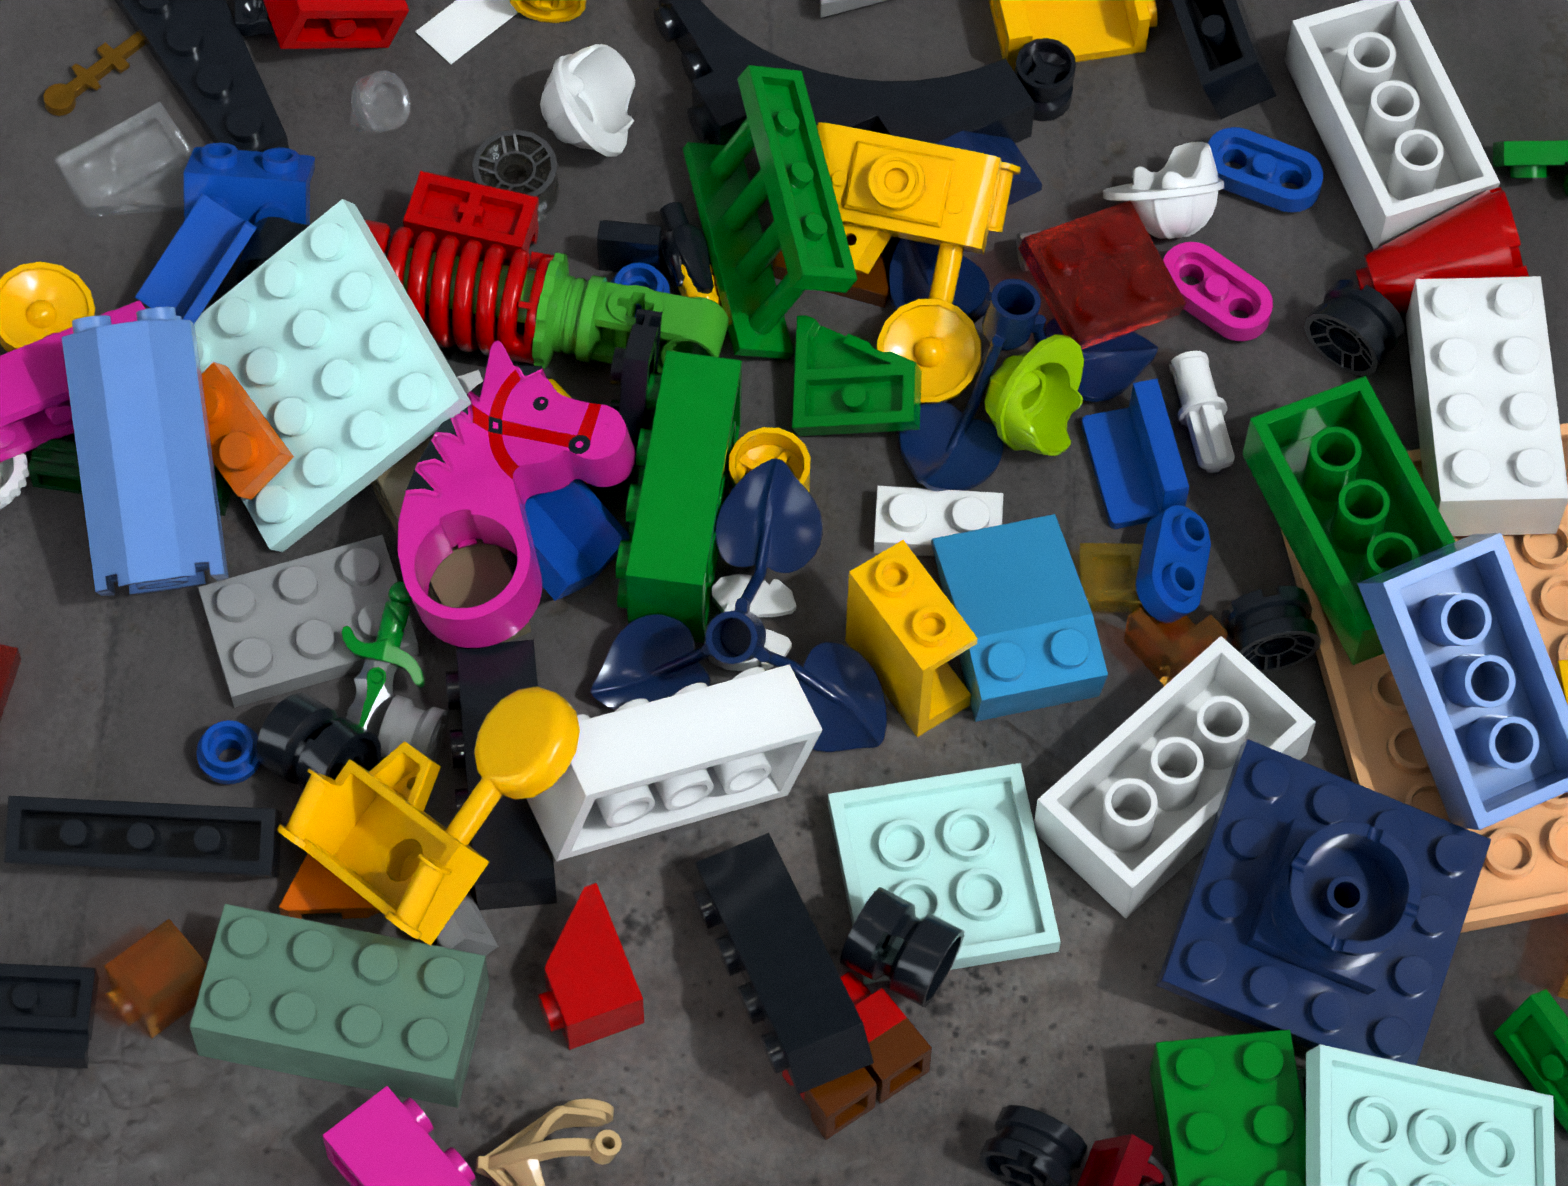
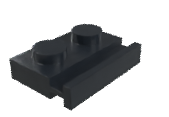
(632, 371)
(46, 1014)

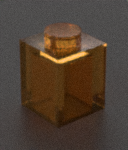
(155, 979)

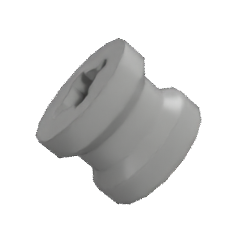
(413, 725)

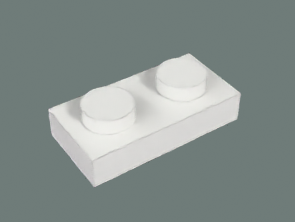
(926, 514)

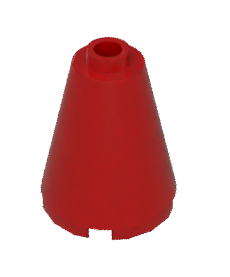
(1463, 242)

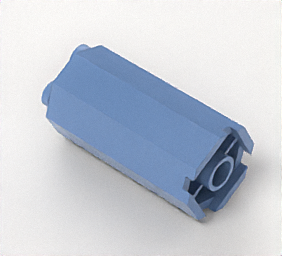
(144, 452)

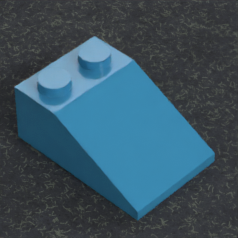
(1028, 615)

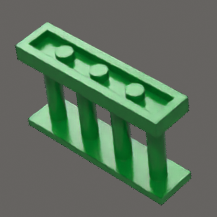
(802, 205)

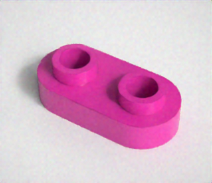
(1220, 291)

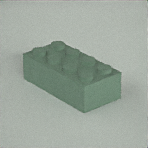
(340, 1005)

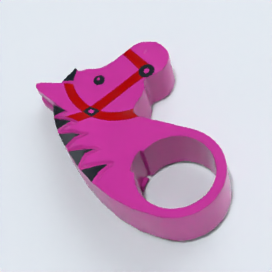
(476, 481)

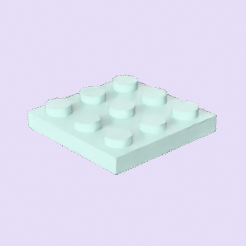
(954, 851)

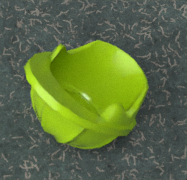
(1036, 395)

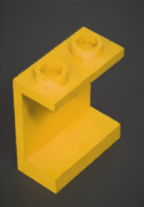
(1086, 26)
(908, 636)

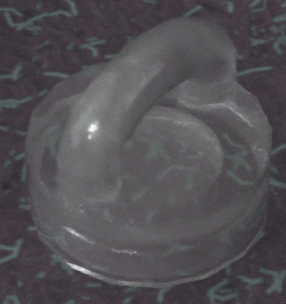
(379, 103)

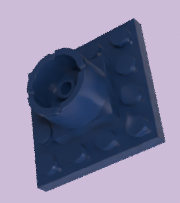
(1323, 909)

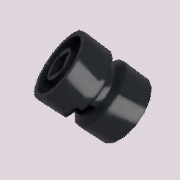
(311, 735)
(923, 958)

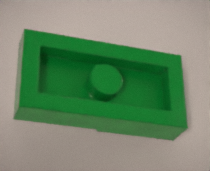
(1531, 158)
(1539, 1046)

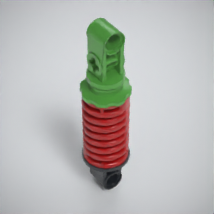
(525, 309)

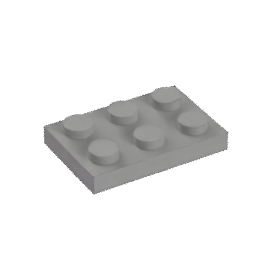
(286, 621)

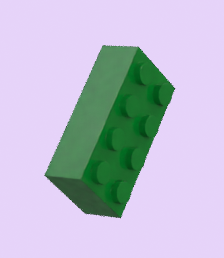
(680, 489)
(1343, 499)
(1230, 1110)

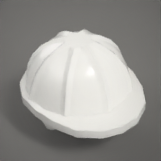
(590, 99)
(1177, 197)

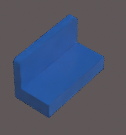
(196, 260)
(1136, 458)
(572, 537)

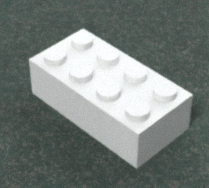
(1387, 115)
(1487, 404)
(679, 761)
(1156, 782)

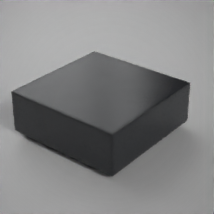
(627, 244)

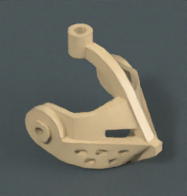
(519, 1157)

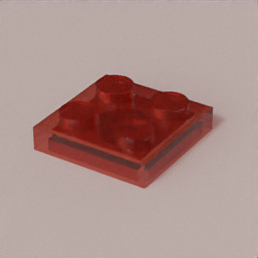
(1102, 275)

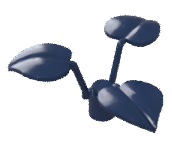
(951, 446)
(764, 524)

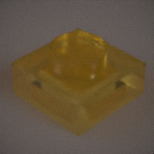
(1110, 575)

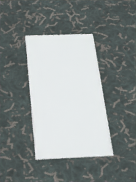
(465, 25)

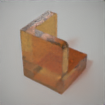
(1169, 646)

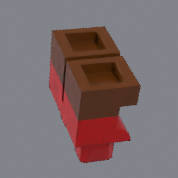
(898, 1058)

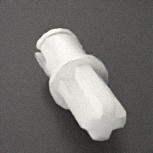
(1202, 410)

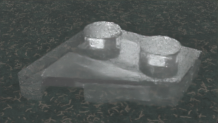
(129, 167)

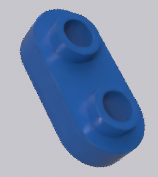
(1265, 168)
(1173, 564)

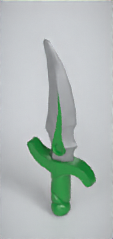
(381, 659)

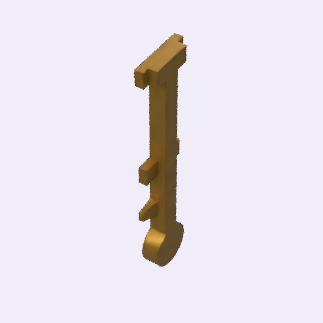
(60, 97)

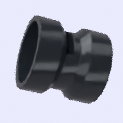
(1048, 74)

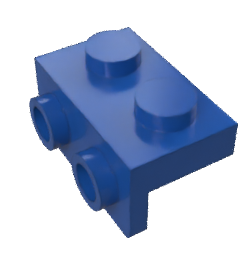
(251, 181)

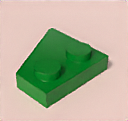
(850, 385)

